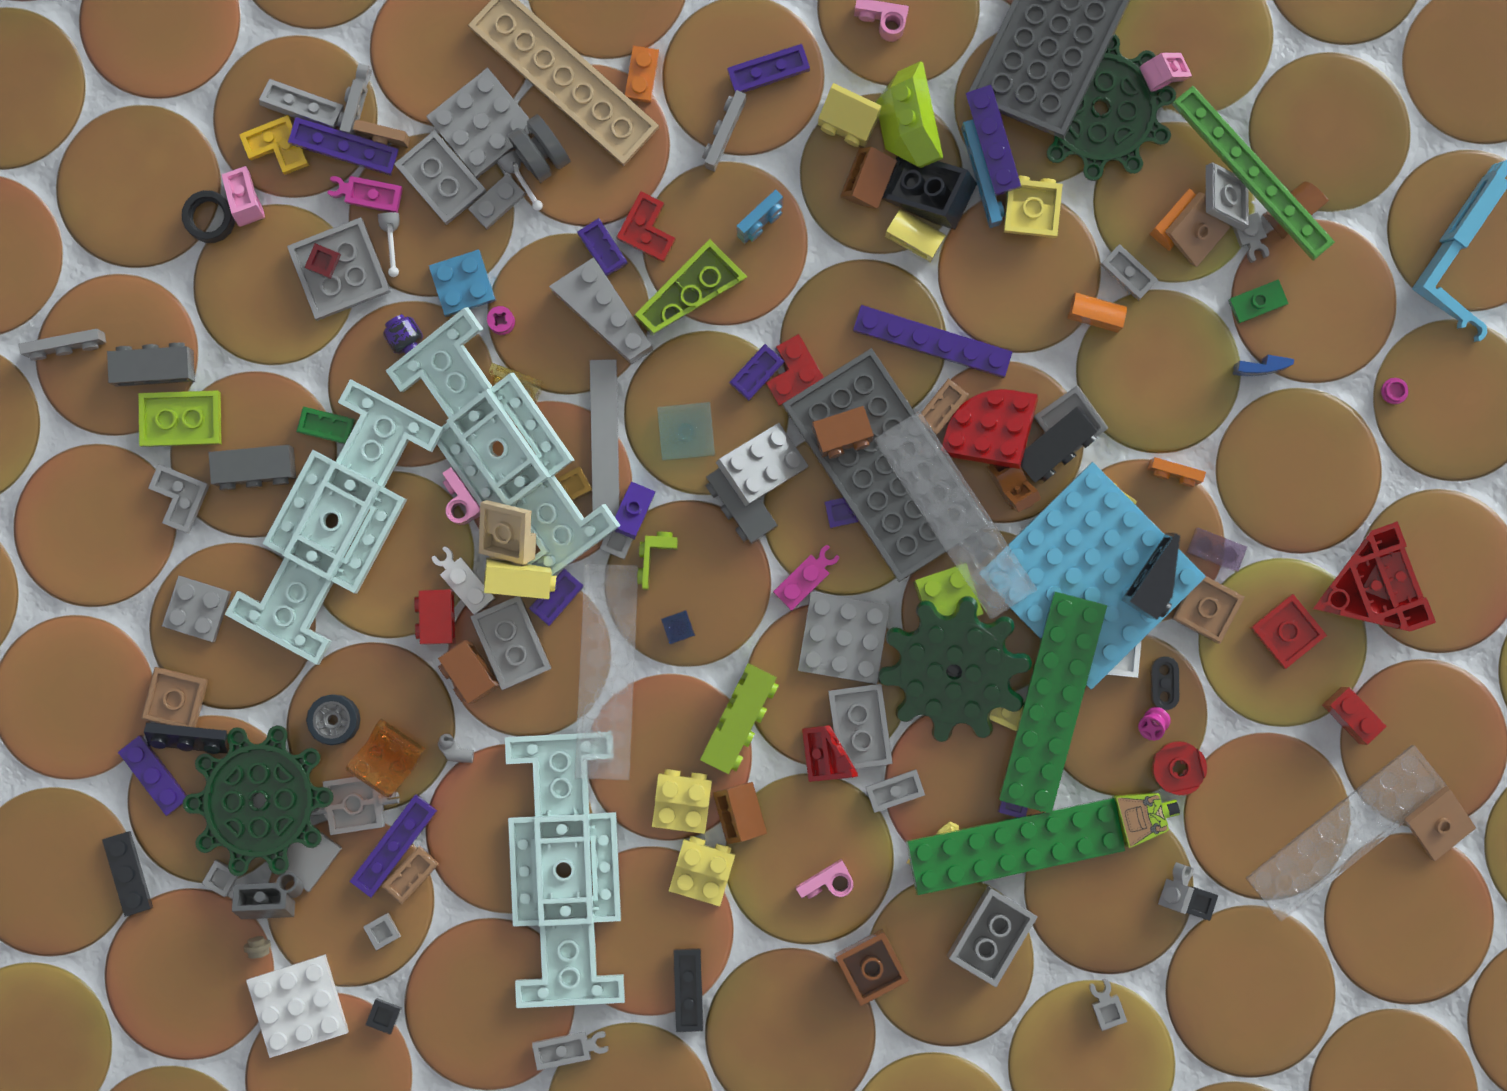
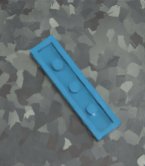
(993, 210)

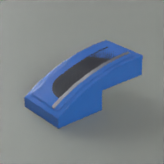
(1269, 365)

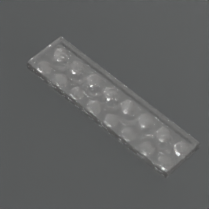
(955, 515)
(606, 672)
(1345, 833)

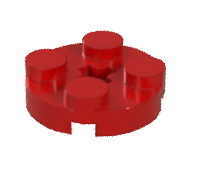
(1193, 774)

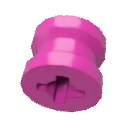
(504, 324)
(1150, 729)

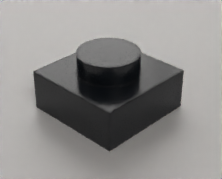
(1202, 903)
(383, 1016)

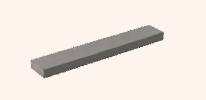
(604, 434)

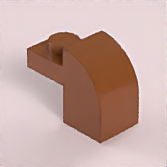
(1014, 487)

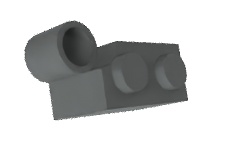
(266, 899)

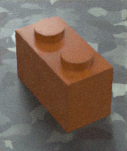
(843, 432)

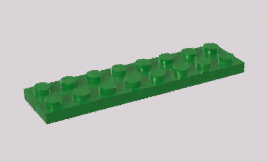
(1052, 702)
(1015, 846)

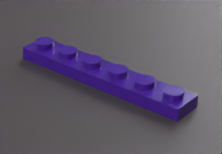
(932, 341)

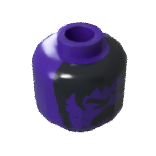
(402, 334)

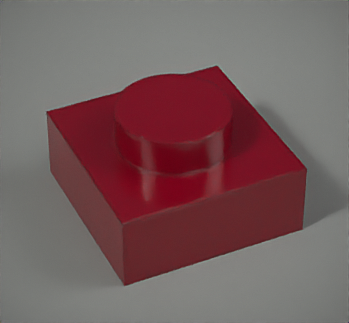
(322, 261)

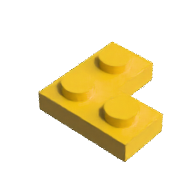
(274, 138)

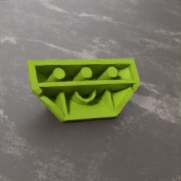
(909, 118)

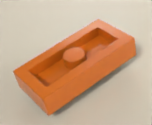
(642, 74)
(1165, 469)

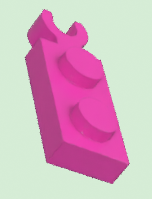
(368, 193)
(804, 579)

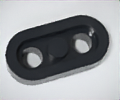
(1167, 683)

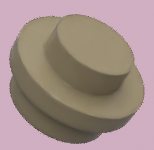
(257, 947)

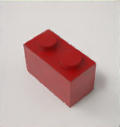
(436, 617)
(1354, 715)

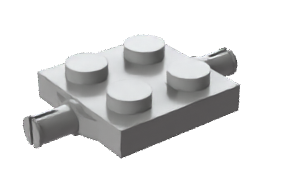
(354, 806)

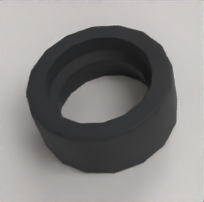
(194, 202)

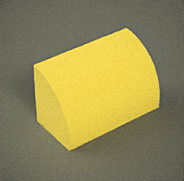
(915, 235)

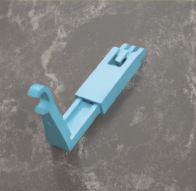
(1458, 237)

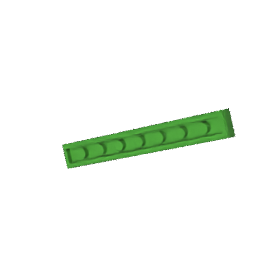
(1253, 173)

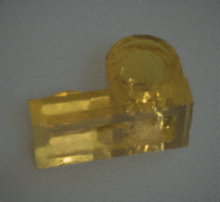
(533, 385)

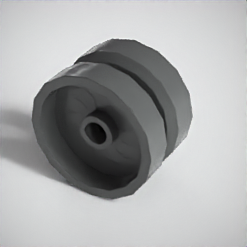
(536, 150)

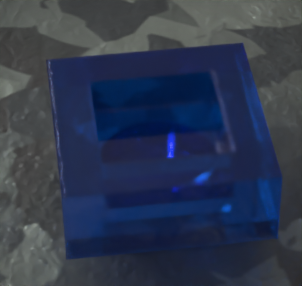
(678, 627)

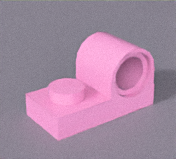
(870, 10)
(1164, 70)
(242, 197)
(455, 485)
(812, 886)

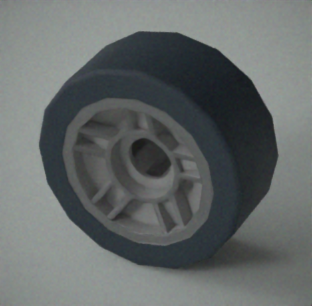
(320, 714)

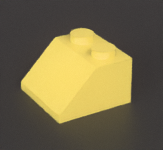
(848, 116)

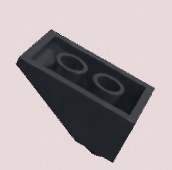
(931, 192)
(1155, 582)

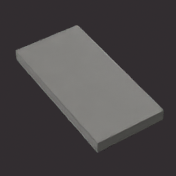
(306, 862)

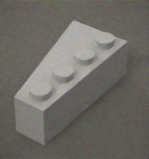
(600, 306)

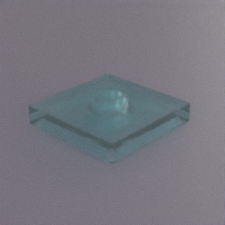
(686, 431)

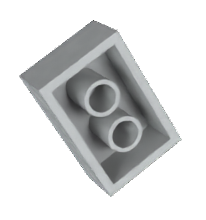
(991, 936)

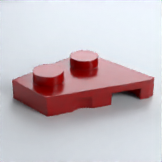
(825, 755)

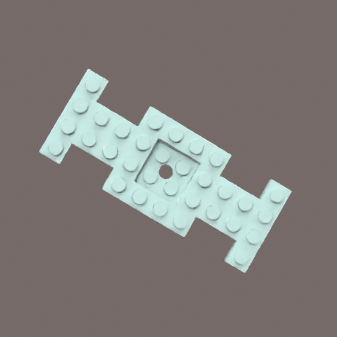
(479, 420)
(316, 552)
(559, 904)

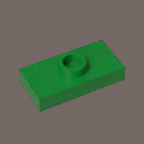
(1258, 301)
(325, 425)

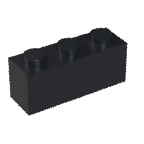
(1058, 445)

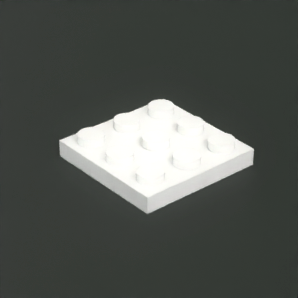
(297, 1006)

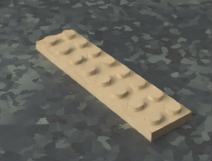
(564, 77)

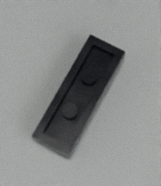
(186, 738)
(127, 873)
(688, 990)

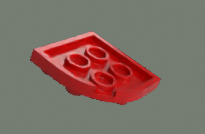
(992, 427)

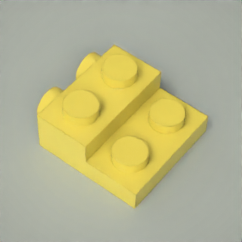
(1033, 208)
(682, 801)
(702, 871)

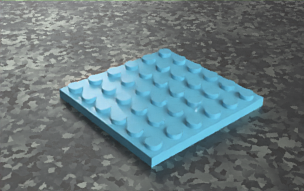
(1093, 548)

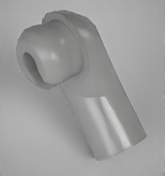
(452, 751)

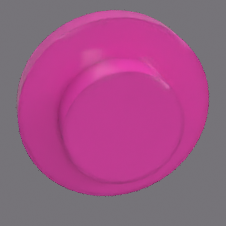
(1394, 391)

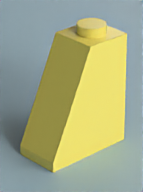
(518, 580)

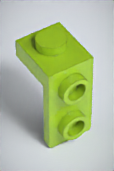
(663, 540)

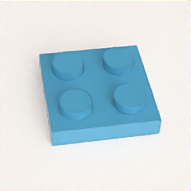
(766, 211)
(462, 282)

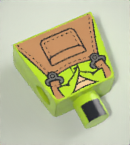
(1143, 816)

